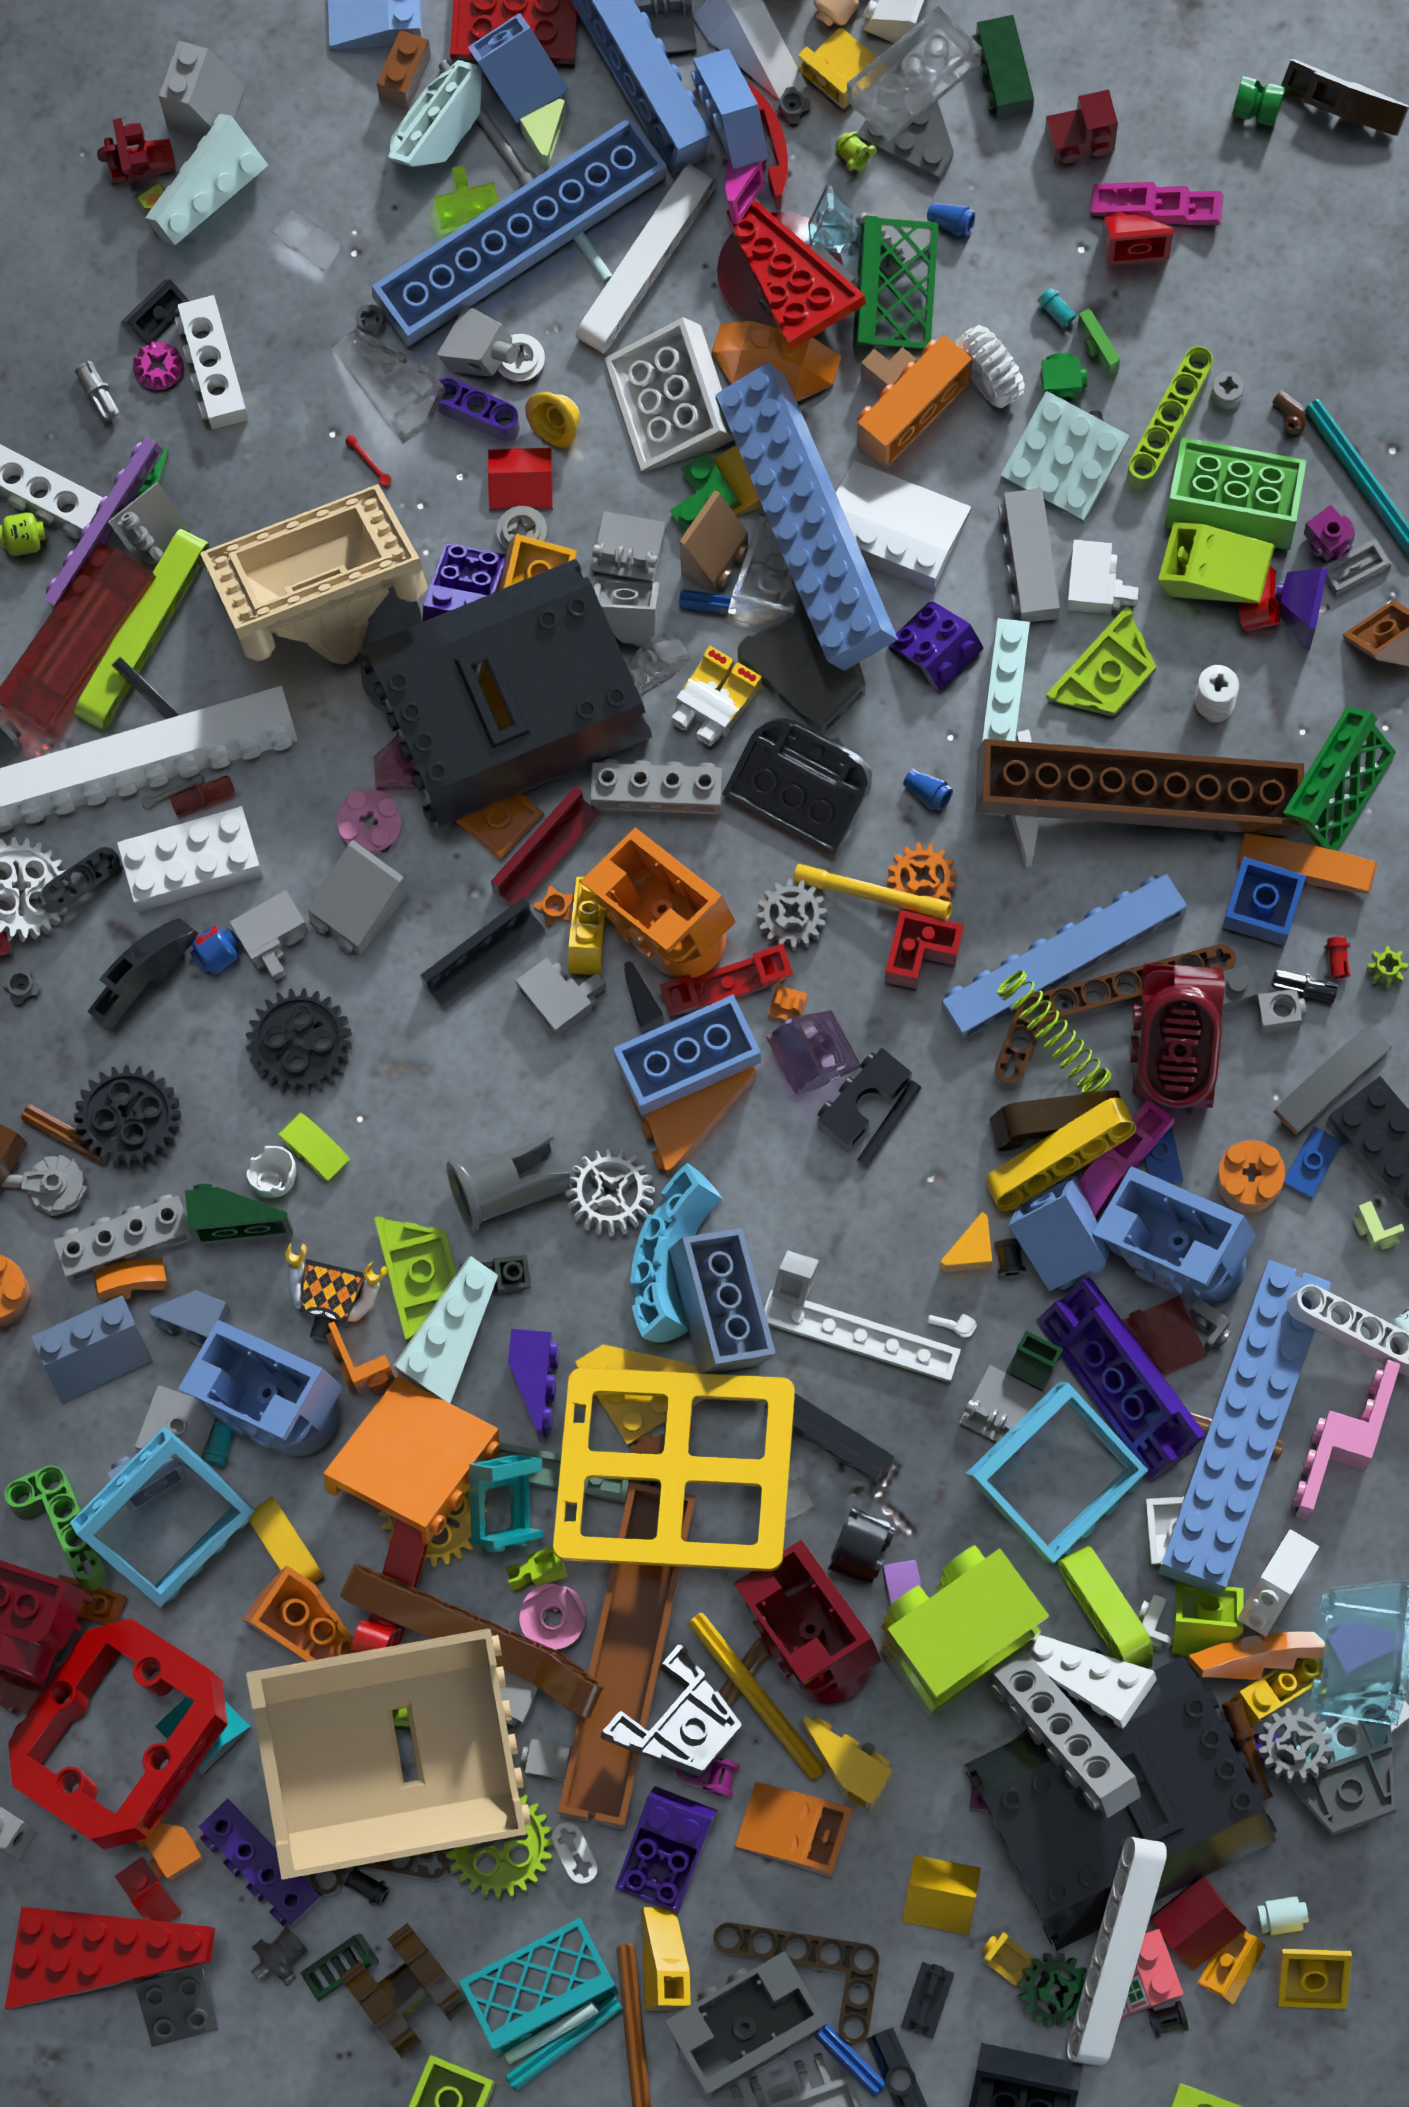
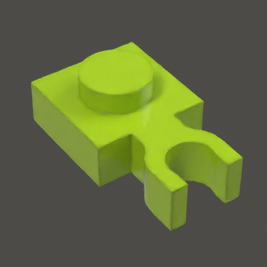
(541, 1568)

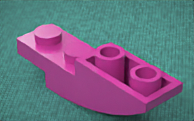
(1109, 1169)

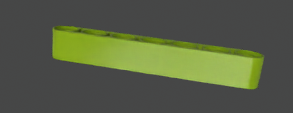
(142, 628)

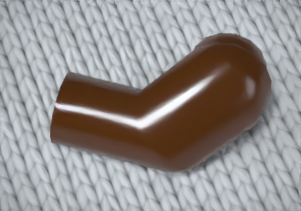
(1293, 411)

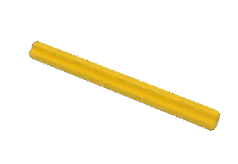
(756, 1696)

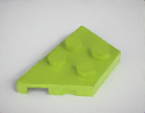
(1108, 670)
(417, 1266)

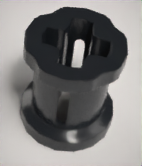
(1009, 1258)
(1158, 2017)

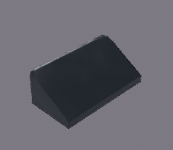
(155, 311)

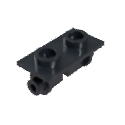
(927, 1999)

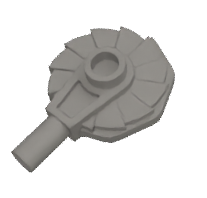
(52, 1186)

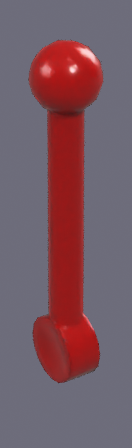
(384, 479)

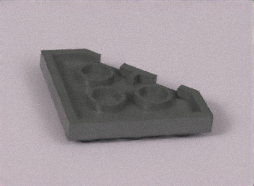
(920, 146)

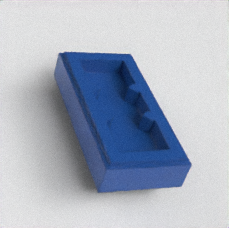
(1164, 1160)
(1312, 1162)

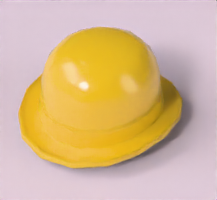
(553, 418)

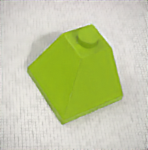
(1205, 1618)

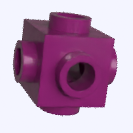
(1330, 534)

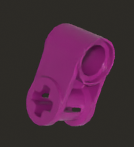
(709, 1779)

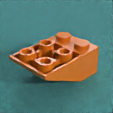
(794, 1828)

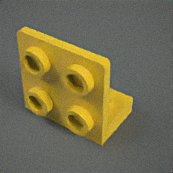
(835, 64)

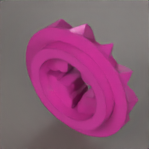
(157, 378)

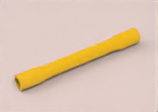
(921, 904)

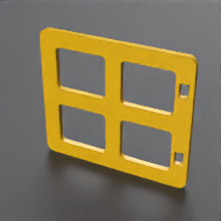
(676, 1469)

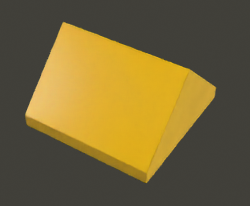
(941, 1895)
(1313, 1978)

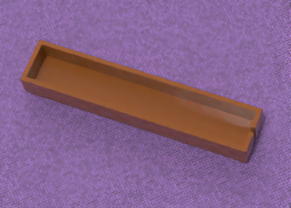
(628, 1664)

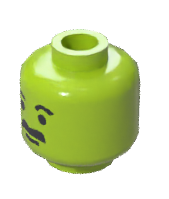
(21, 534)

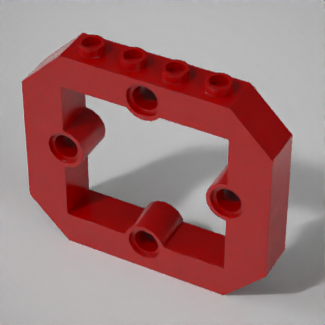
(157, 1787)

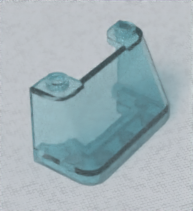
(1365, 1652)

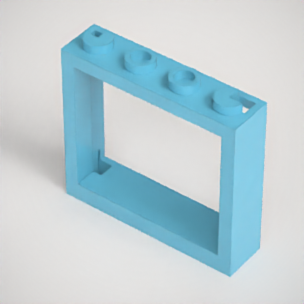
(123, 1487)
(1104, 1503)

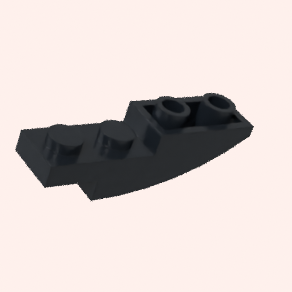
(145, 960)

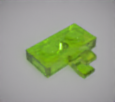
(465, 203)

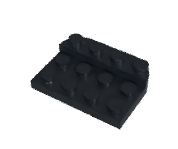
(801, 782)

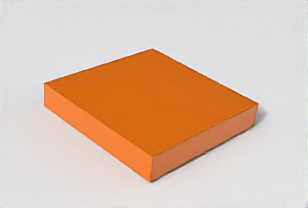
(502, 825)

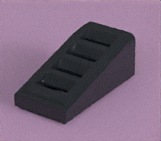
(645, 1007)

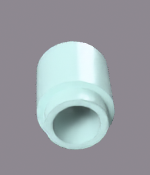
(1282, 1916)

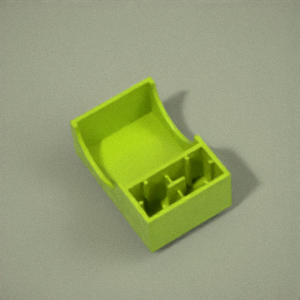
(961, 1632)

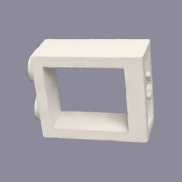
(1277, 1583)

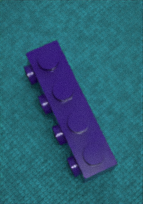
(257, 1860)

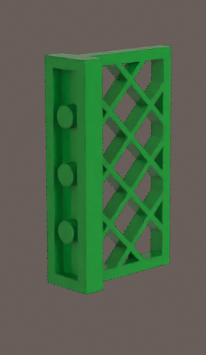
(868, 279)
(1329, 776)

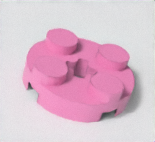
(360, 805)
(558, 1599)

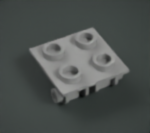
(897, 209)
(148, 525)
(628, 546)
(999, 1404)

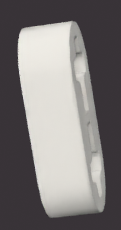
(581, 1849)

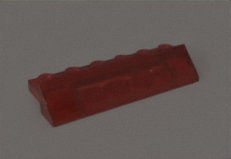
(75, 636)

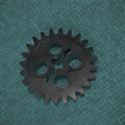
(318, 1062)
(153, 1128)

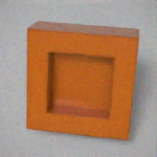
(787, 1004)

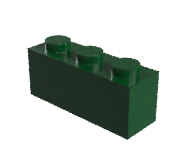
(1004, 67)

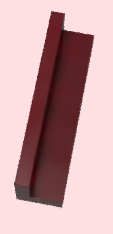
(545, 848)

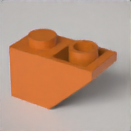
(172, 1851)

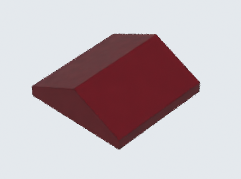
(1198, 1923)

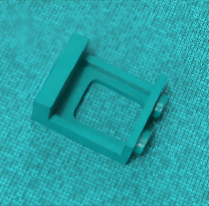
(510, 1471)

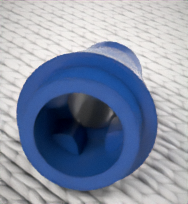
(953, 218)
(930, 790)

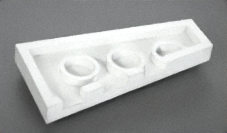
(1101, 1681)

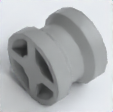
(1226, 397)

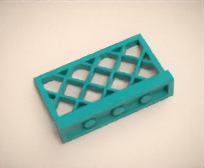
(531, 2023)

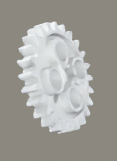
(33, 919)

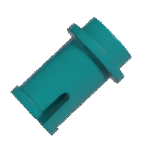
(1056, 307)
(218, 1445)

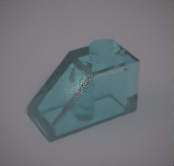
(832, 222)

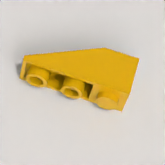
(586, 933)
(1278, 1689)
(664, 1962)

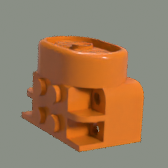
(661, 906)

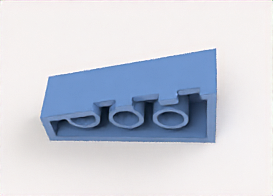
(731, 107)

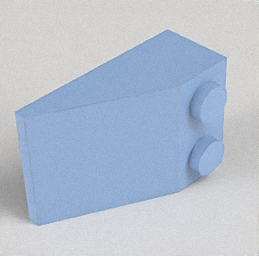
(371, 22)

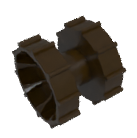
(404, 1990)

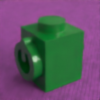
(1063, 376)

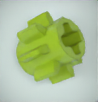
(1380, 971)

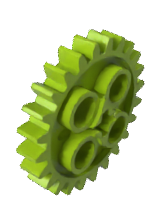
(506, 1873)

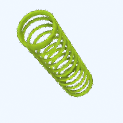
(1090, 1079)

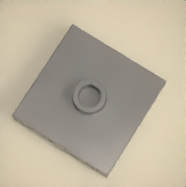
(182, 1416)

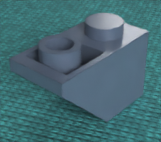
(190, 1314)

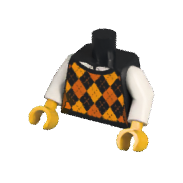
(330, 1292)

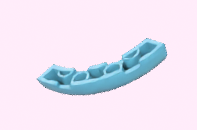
(681, 1212)

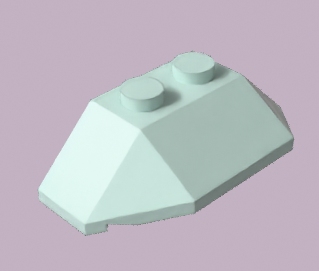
(439, 117)

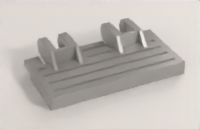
(831, 2094)

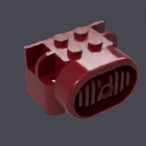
(1178, 1035)
(35, 1620)
(809, 1627)

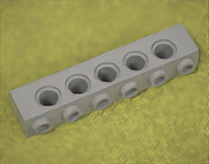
(1065, 1734)

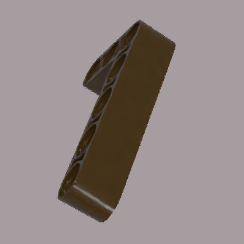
(813, 1961)

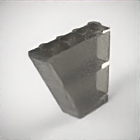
(799, 673)

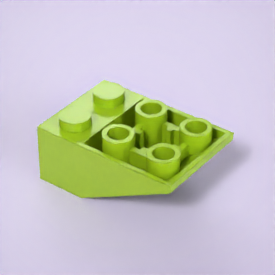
(1214, 564)

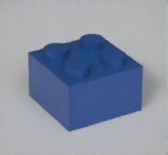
(1264, 901)

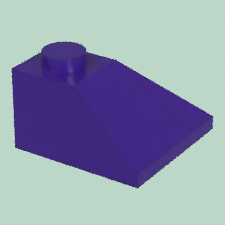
(1301, 601)

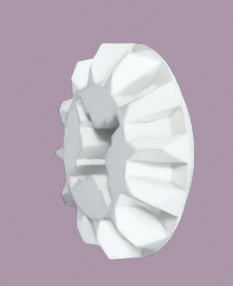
(532, 352)

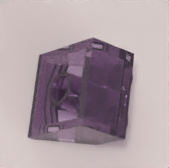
(812, 1050)

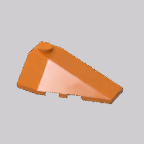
(298, 1618)

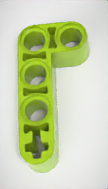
(1107, 1608)

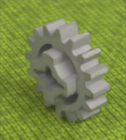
(800, 905)
(1283, 1750)

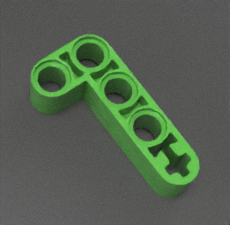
(54, 1503)

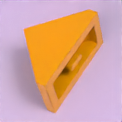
(971, 1250)

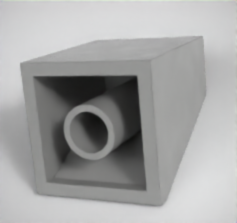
(198, 90)
(357, 899)

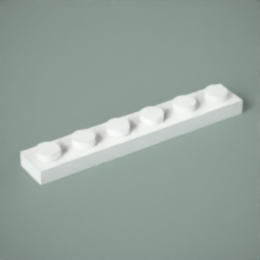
(863, 1337)

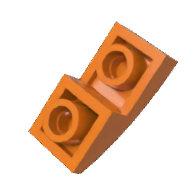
(128, 1276)
(108, 1604)

